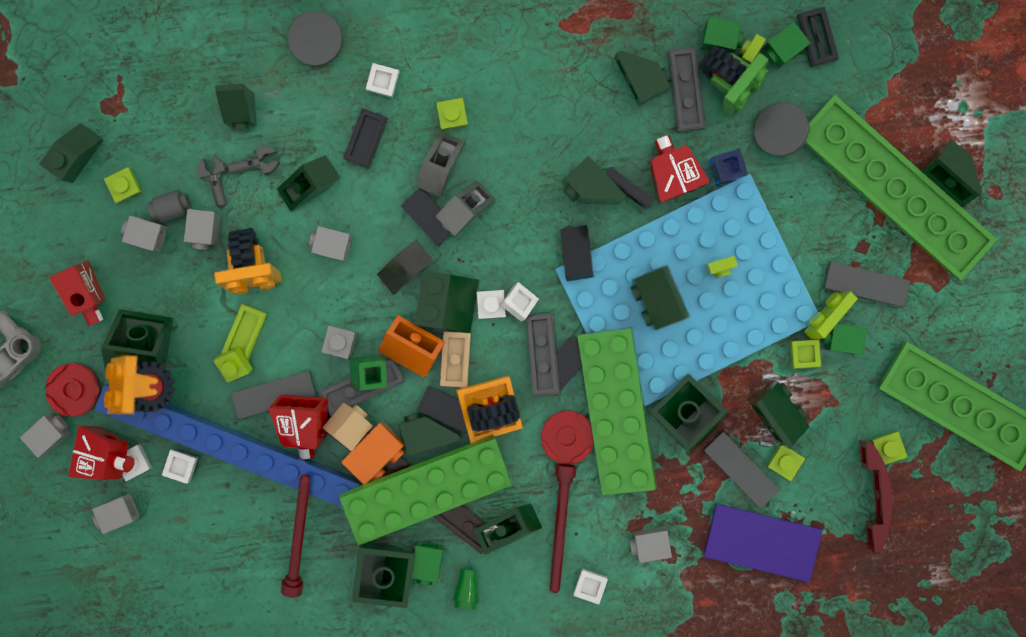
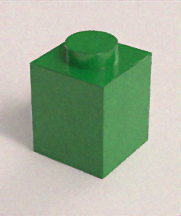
(722, 33)
(785, 45)
(846, 339)
(368, 372)
(427, 562)

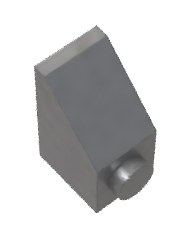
(439, 164)
(465, 208)

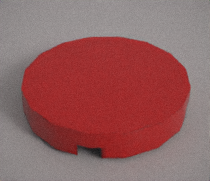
(72, 389)
(567, 437)

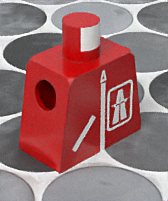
(675, 171)
(79, 283)
(300, 422)
(99, 455)

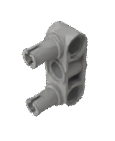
(11, 355)

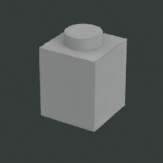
(202, 228)
(144, 233)
(330, 243)
(340, 342)
(46, 435)
(115, 513)
(650, 544)

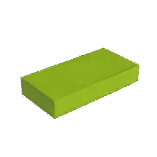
(245, 330)

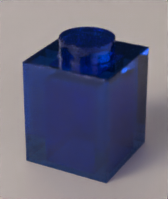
(728, 167)

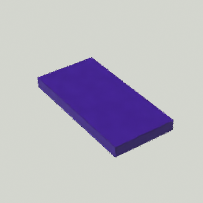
(762, 542)

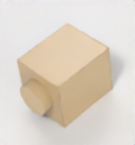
(348, 425)

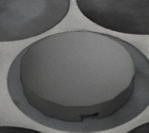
(315, 39)
(782, 129)

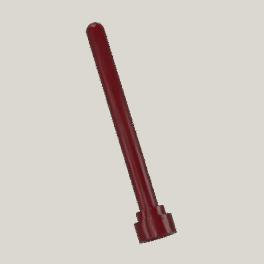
(565, 475)
(292, 584)

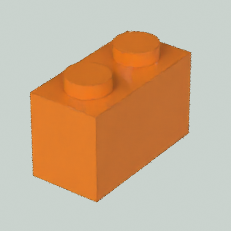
(411, 346)
(373, 453)

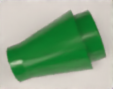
(466, 590)

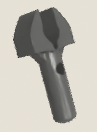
(255, 162)
(214, 179)

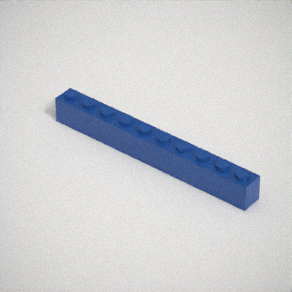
(239, 449)

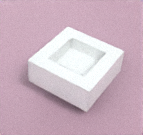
(382, 80)
(519, 301)
(490, 304)
(141, 462)
(180, 466)
(590, 586)

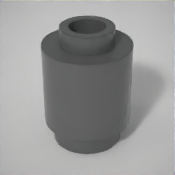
(169, 206)

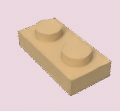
(455, 359)

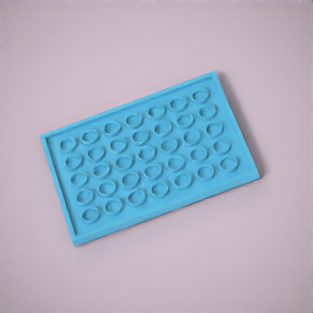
(727, 314)

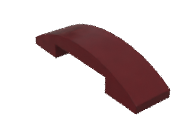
(877, 529)

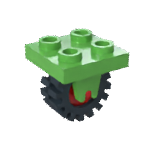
(734, 76)

